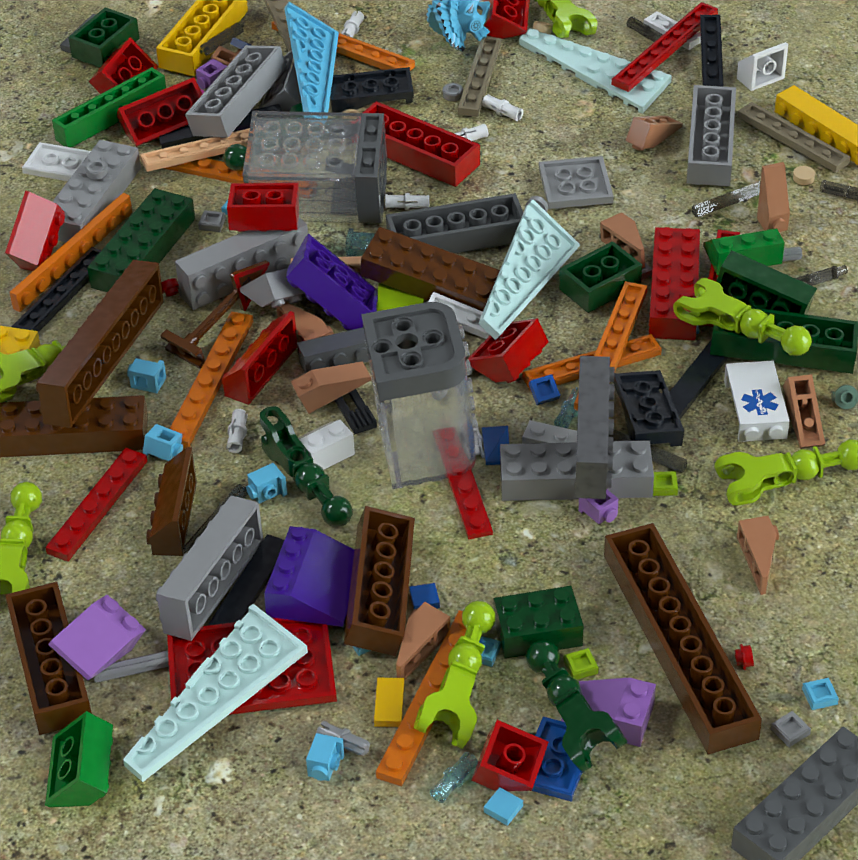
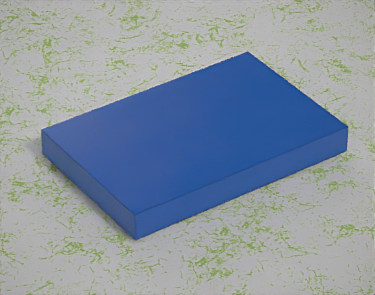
(557, 772)

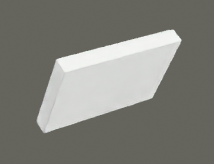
(54, 161)

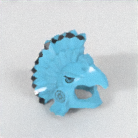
(457, 18)

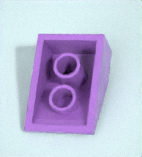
(98, 637)
(625, 700)

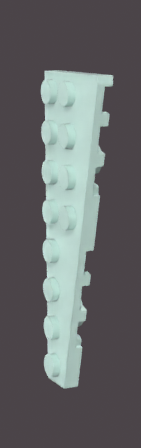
(596, 68)
(531, 261)
(237, 670)

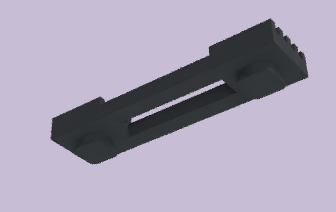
(362, 418)

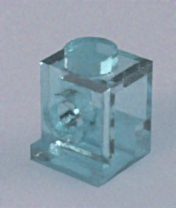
(357, 242)

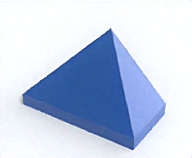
(491, 442)

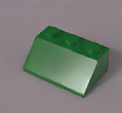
(761, 246)
(80, 762)

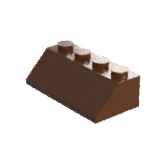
(173, 505)

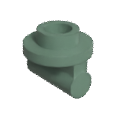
(845, 396)

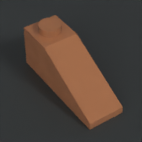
(650, 131)
(773, 198)
(625, 234)
(307, 325)
(329, 383)
(804, 410)
(757, 542)
(422, 635)

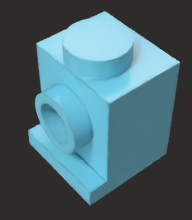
(146, 375)
(162, 443)
(266, 483)
(324, 756)

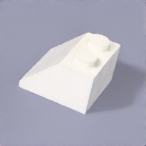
(763, 67)
(329, 443)

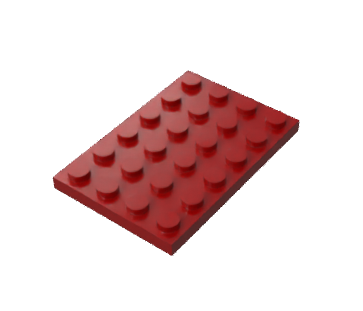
(302, 684)

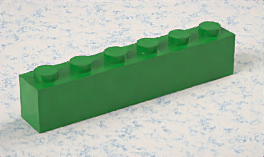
(102, 110)

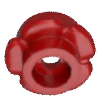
(170, 287)
(744, 656)

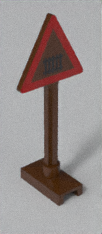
(186, 348)

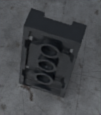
(364, 88)
(648, 410)

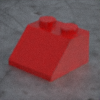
(509, 759)

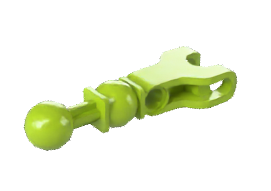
(568, 17)
(734, 315)
(25, 367)
(777, 470)
(17, 537)
(464, 661)

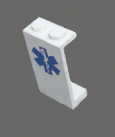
(757, 400)

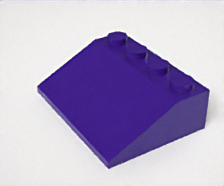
(331, 284)
(310, 579)

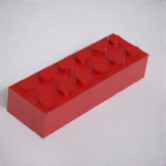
(427, 146)
(673, 276)

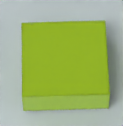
(665, 484)
(581, 664)

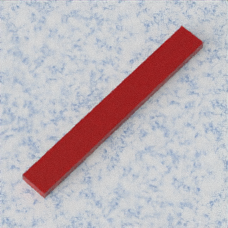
(662, 48)

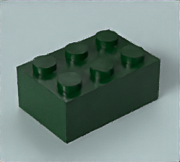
(102, 36)
(599, 276)
(536, 617)

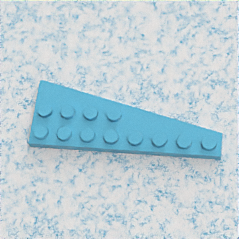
(314, 57)

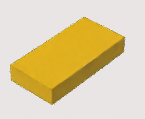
(389, 702)

